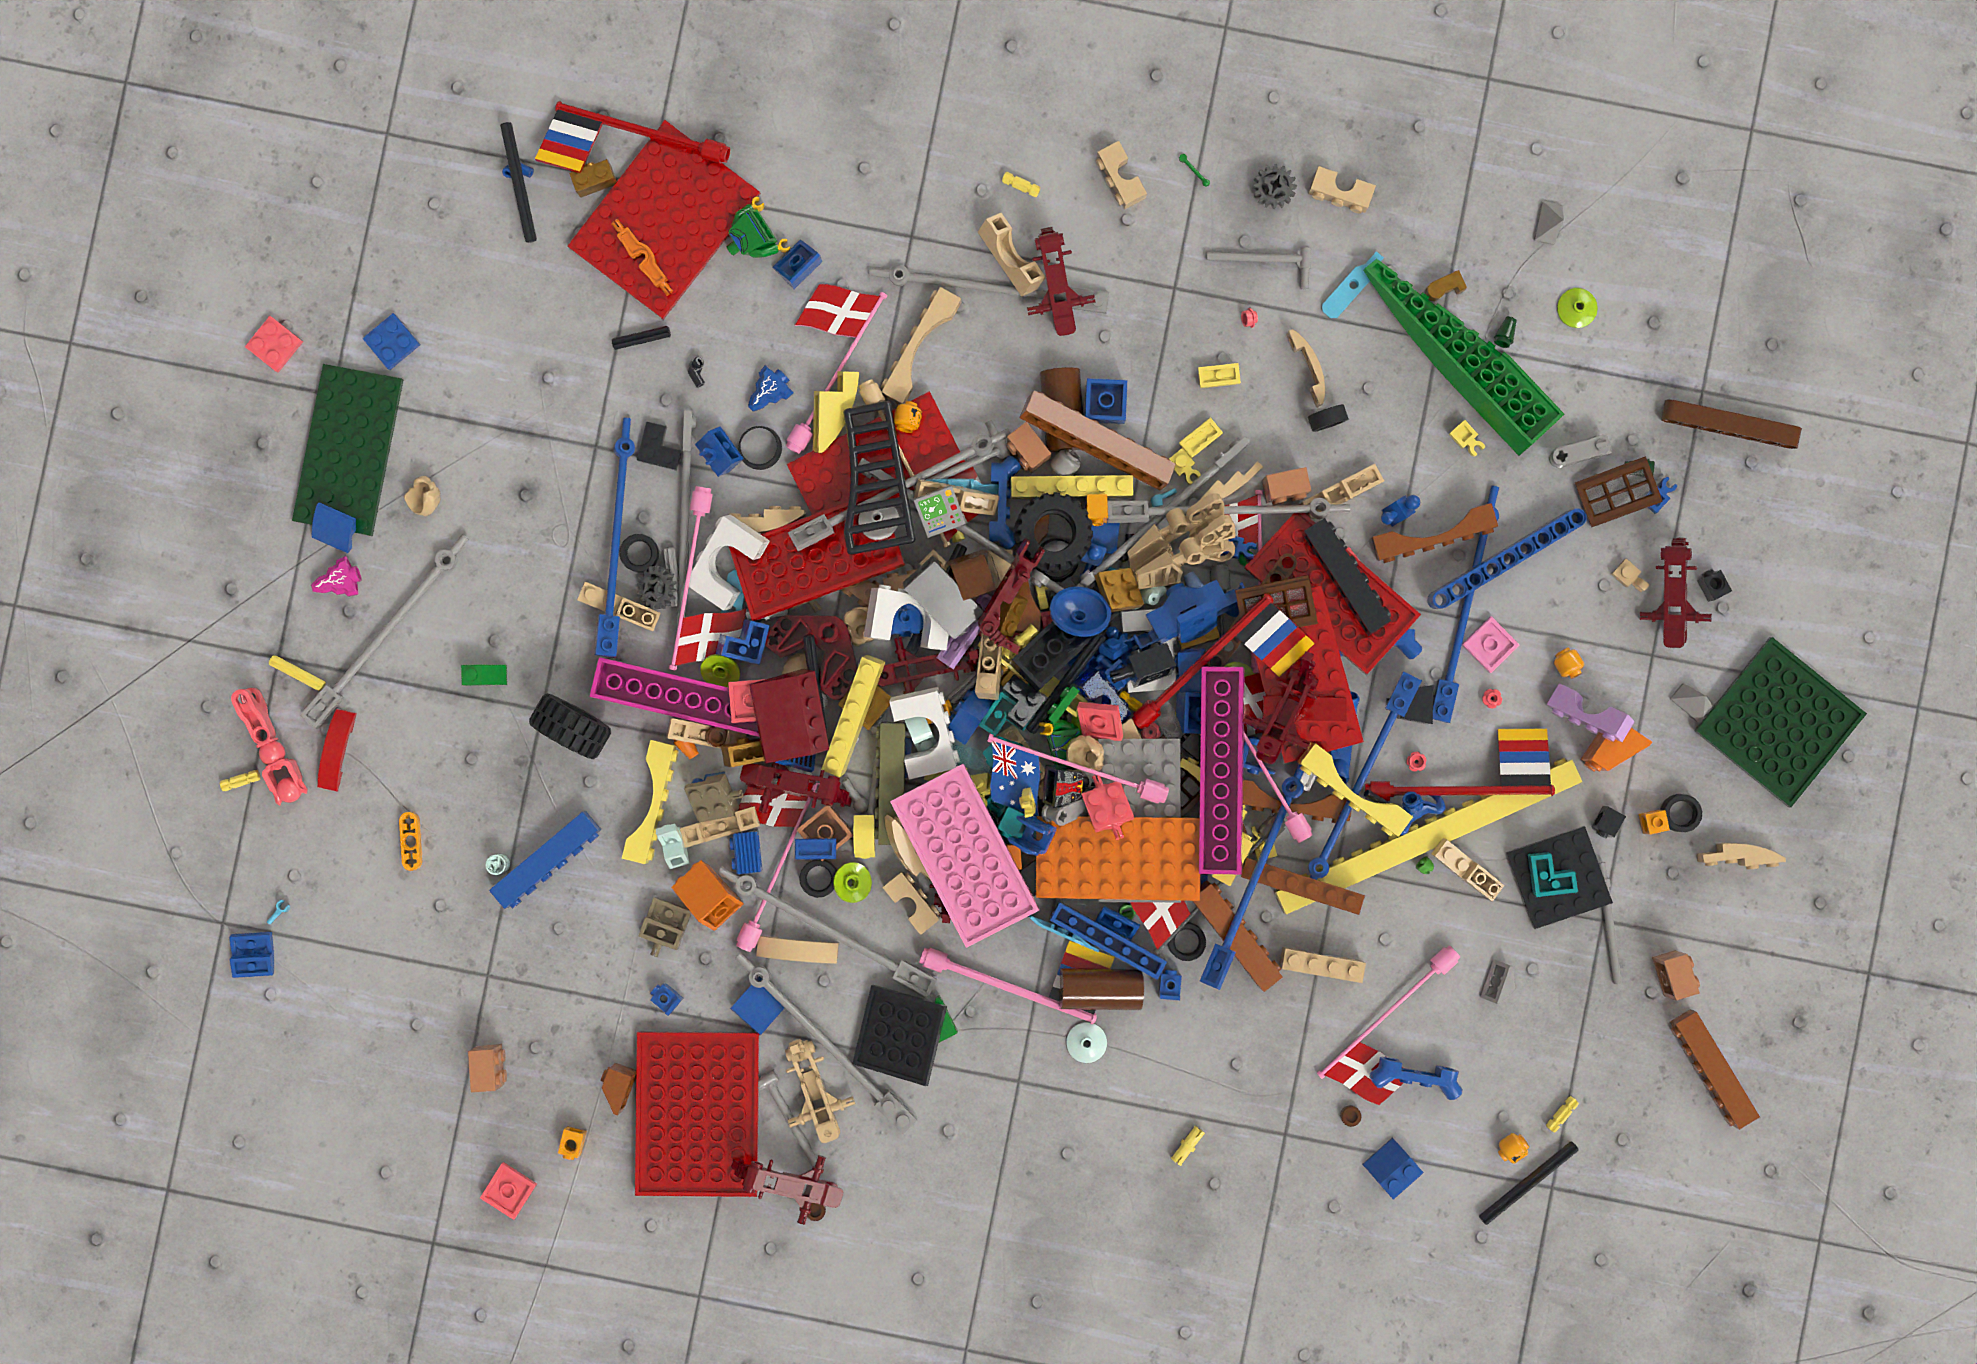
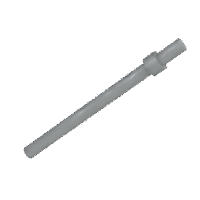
(1611, 932)

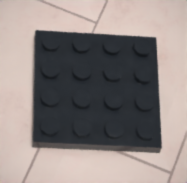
(1568, 851)
(899, 1035)

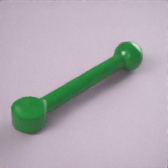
(1183, 158)

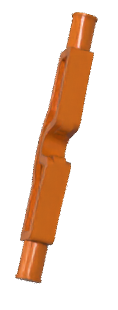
(636, 249)

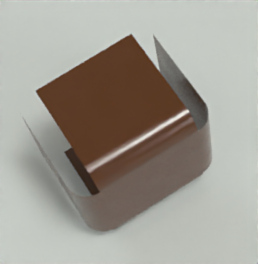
(972, 574)

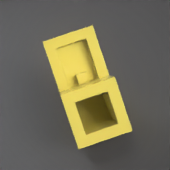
(864, 836)

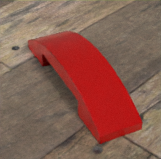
(334, 749)

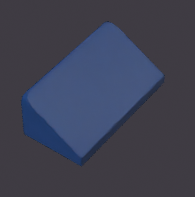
(1117, 922)

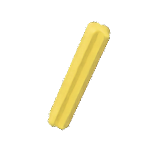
(297, 673)

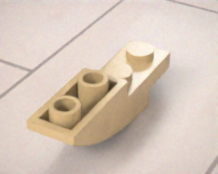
(772, 519)
(623, 607)
(903, 847)
(1743, 854)
(1467, 869)

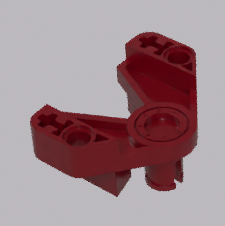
(830, 635)

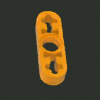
(417, 834)

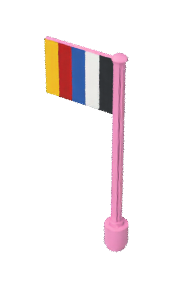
(1074, 957)

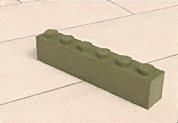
(890, 773)

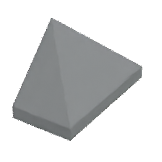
(1549, 223)
(1692, 702)
(1499, 982)

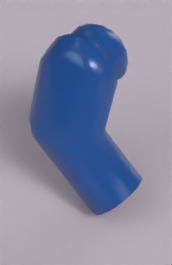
(527, 171)

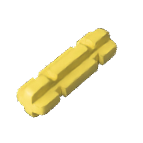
(1021, 184)
(240, 780)
(1562, 1114)

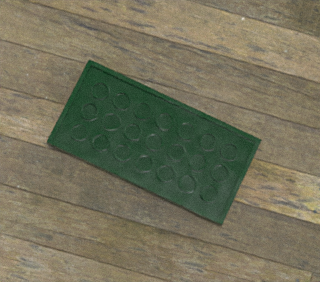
(348, 445)

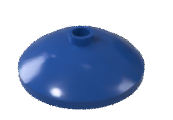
(1080, 611)

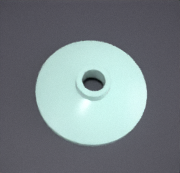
(1083, 1032)

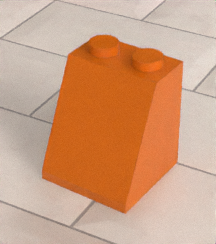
(1605, 754)
(707, 895)

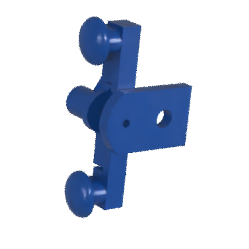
(1188, 614)

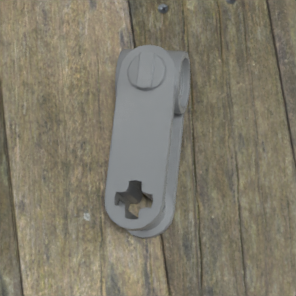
(1581, 451)
(1066, 813)

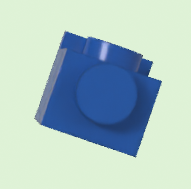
(1164, 991)
(673, 998)

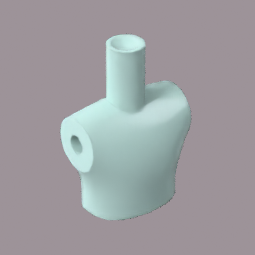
(1152, 595)

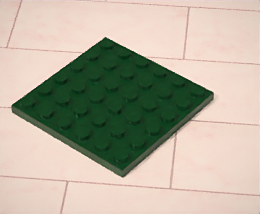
(1780, 722)

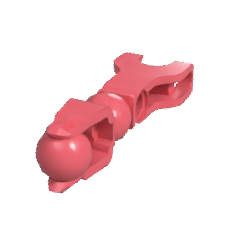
(272, 753)

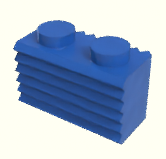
(747, 852)

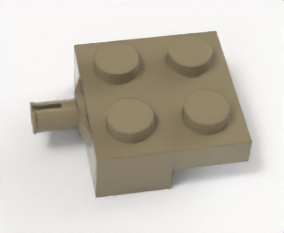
(713, 798)
(664, 925)

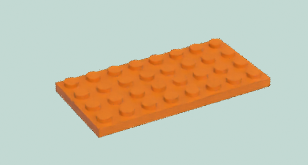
(1149, 863)

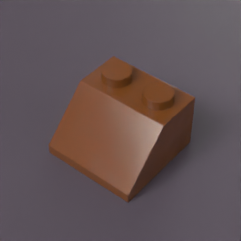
(617, 1086)

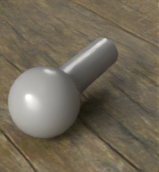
(860, 803)

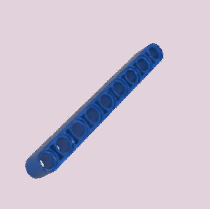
(1515, 554)

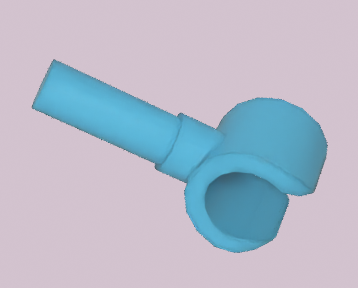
(1156, 500)
(278, 911)

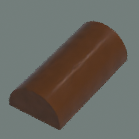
(1062, 386)
(1101, 989)

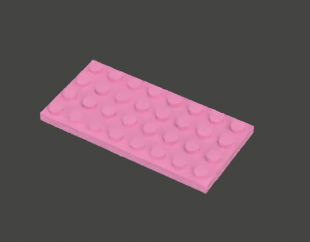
(964, 855)

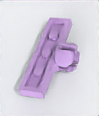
(957, 647)

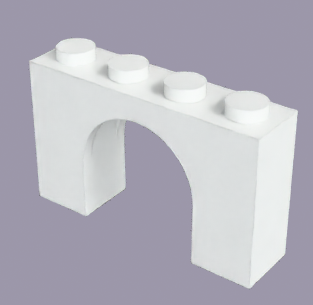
(704, 575)
(880, 616)
(1137, 622)
(929, 705)

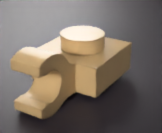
(1628, 574)

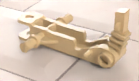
(814, 1089)

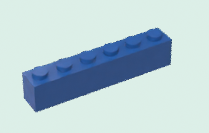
(545, 860)
(1108, 940)

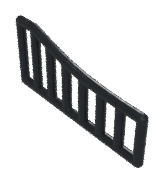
(855, 469)

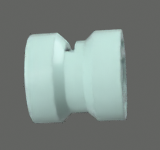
(494, 865)

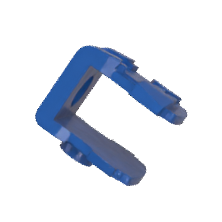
(907, 621)
(1253, 768)
(1027, 842)

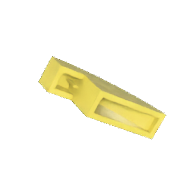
(829, 409)

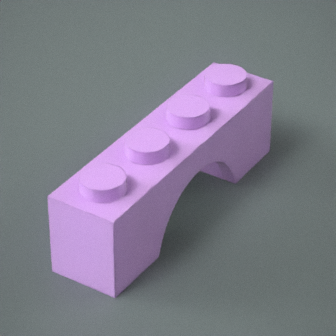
(1611, 722)

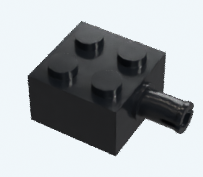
(1146, 665)

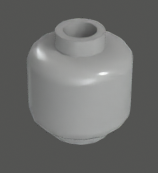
(1065, 463)

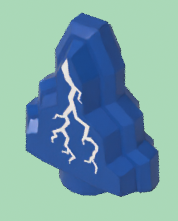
(769, 389)

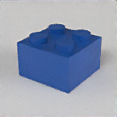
(1106, 400)

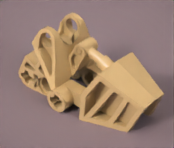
(1152, 555)

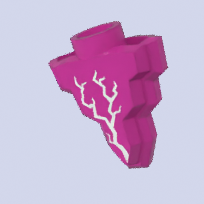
(339, 579)

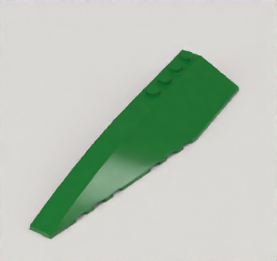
(1472, 366)

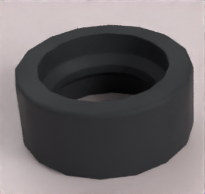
(1328, 418)
(623, 552)
(1696, 816)
(803, 878)
(1197, 952)

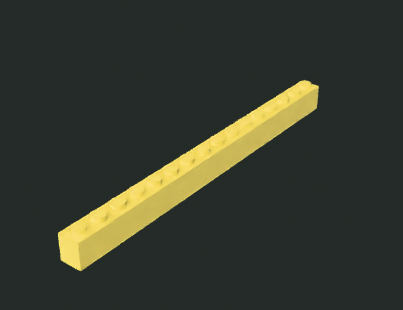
(1428, 835)

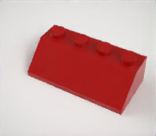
(1319, 718)

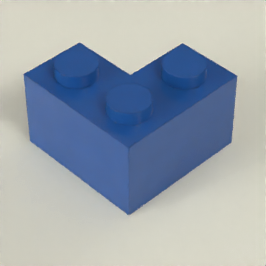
(749, 646)
(968, 716)

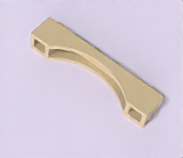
(941, 310)

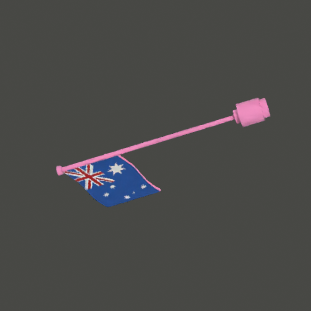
(1019, 768)

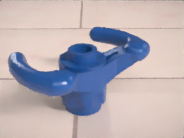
(1417, 807)

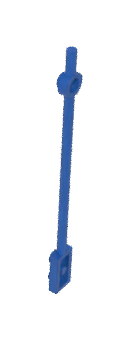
(608, 624)
(1446, 689)
(1397, 705)
(1222, 956)

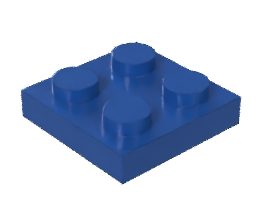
(391, 341)

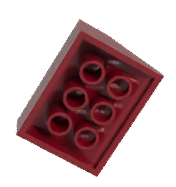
(789, 716)

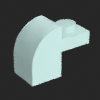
(920, 733)
(673, 846)

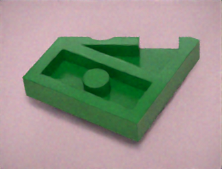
(1066, 698)

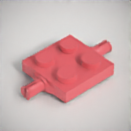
(1107, 806)

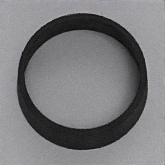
(770, 463)
(1062, 578)

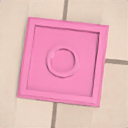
(1490, 644)

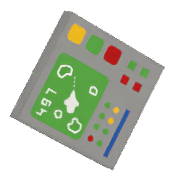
(939, 511)

